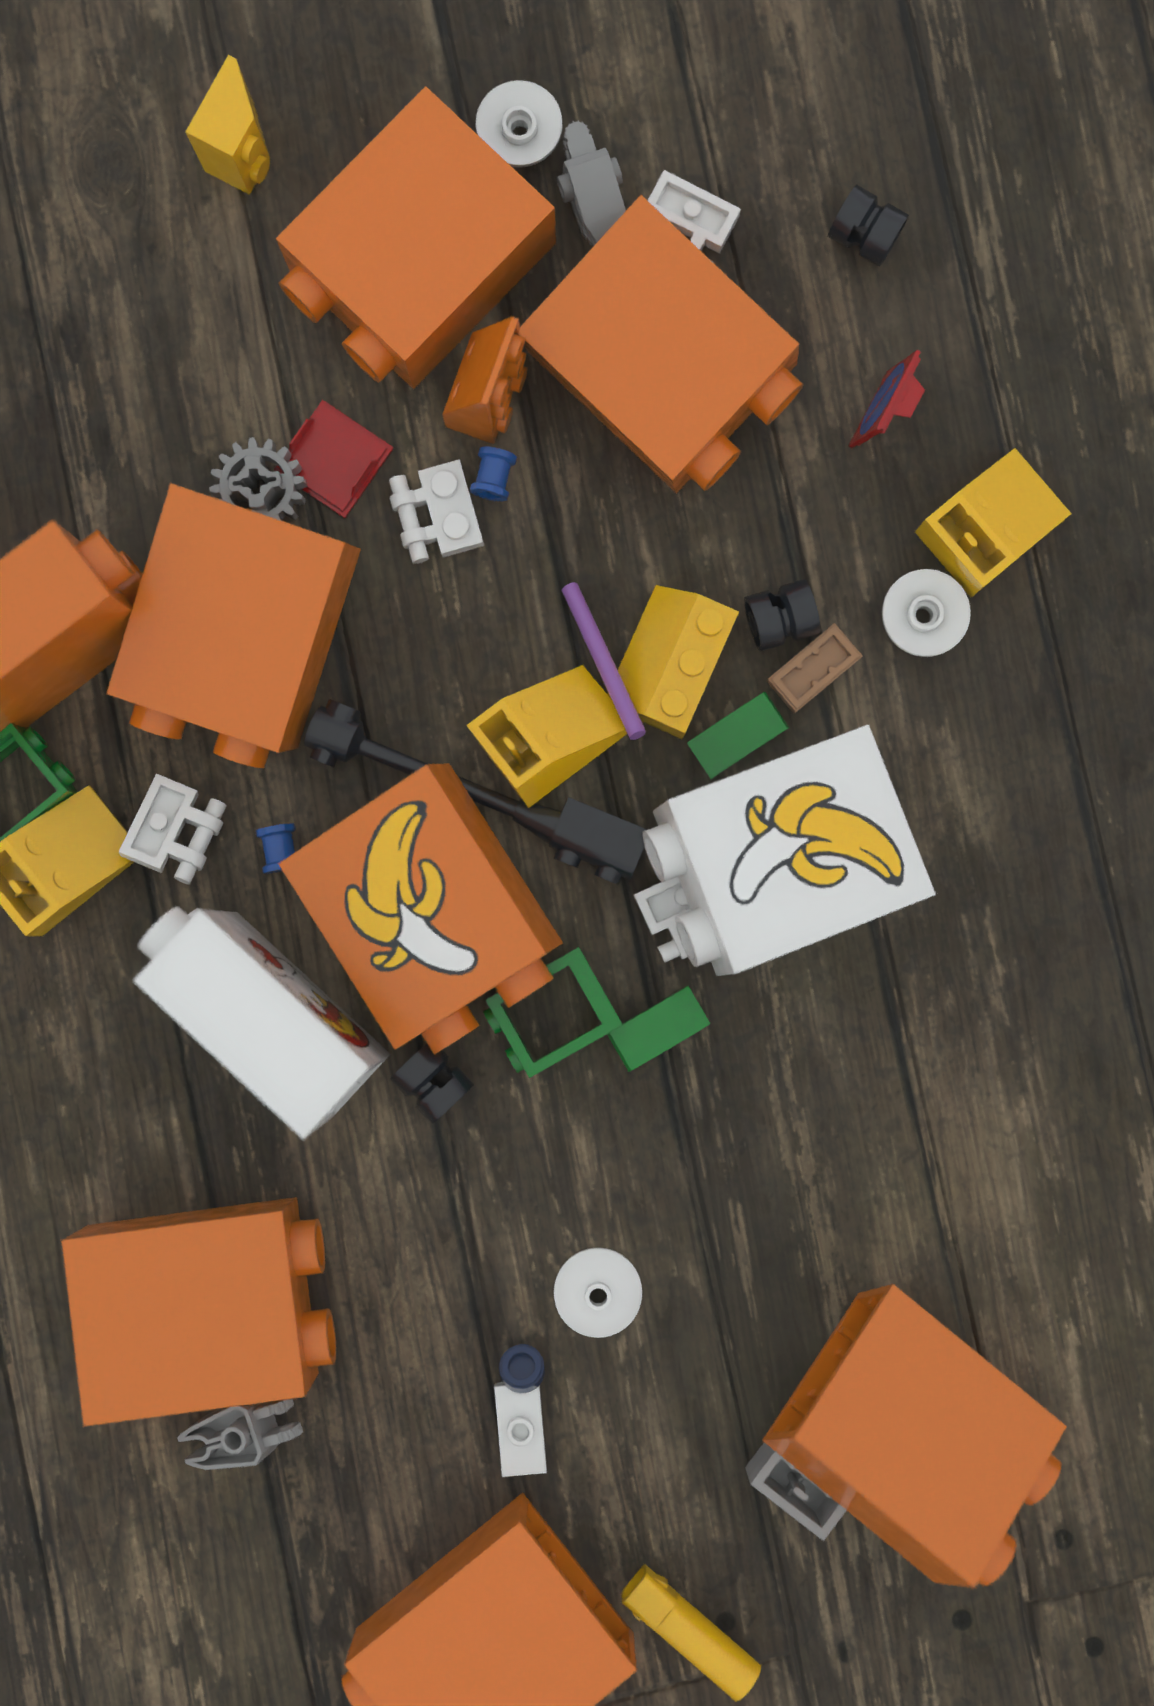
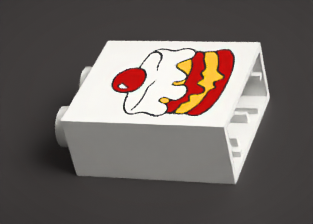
(258, 1014)

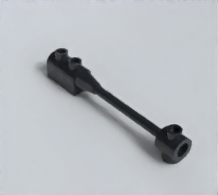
(575, 833)

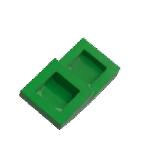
(738, 735)
(658, 1028)

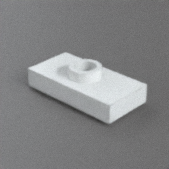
(520, 1431)

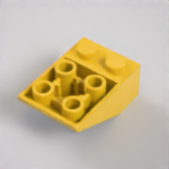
(992, 522)
(548, 732)
(60, 861)

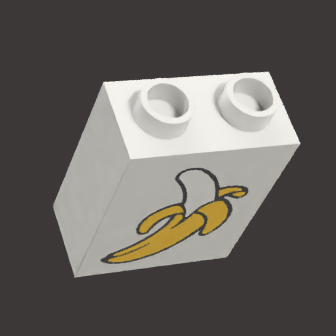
(787, 853)

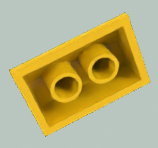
(674, 656)

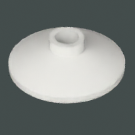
(520, 105)
(941, 598)
(593, 1270)

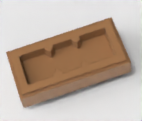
(814, 668)

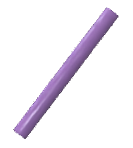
(603, 661)

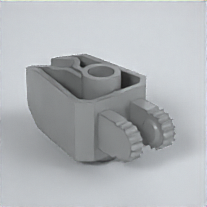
(590, 183)
(239, 1435)

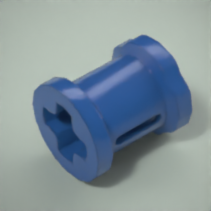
(493, 473)
(277, 845)

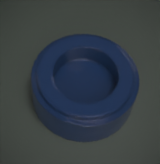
(522, 1368)

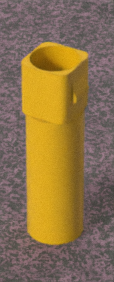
(690, 1633)

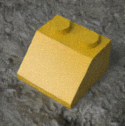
(228, 131)

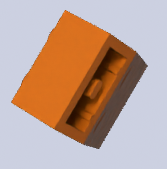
(486, 381)

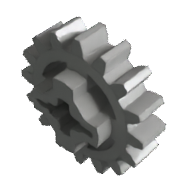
(255, 469)

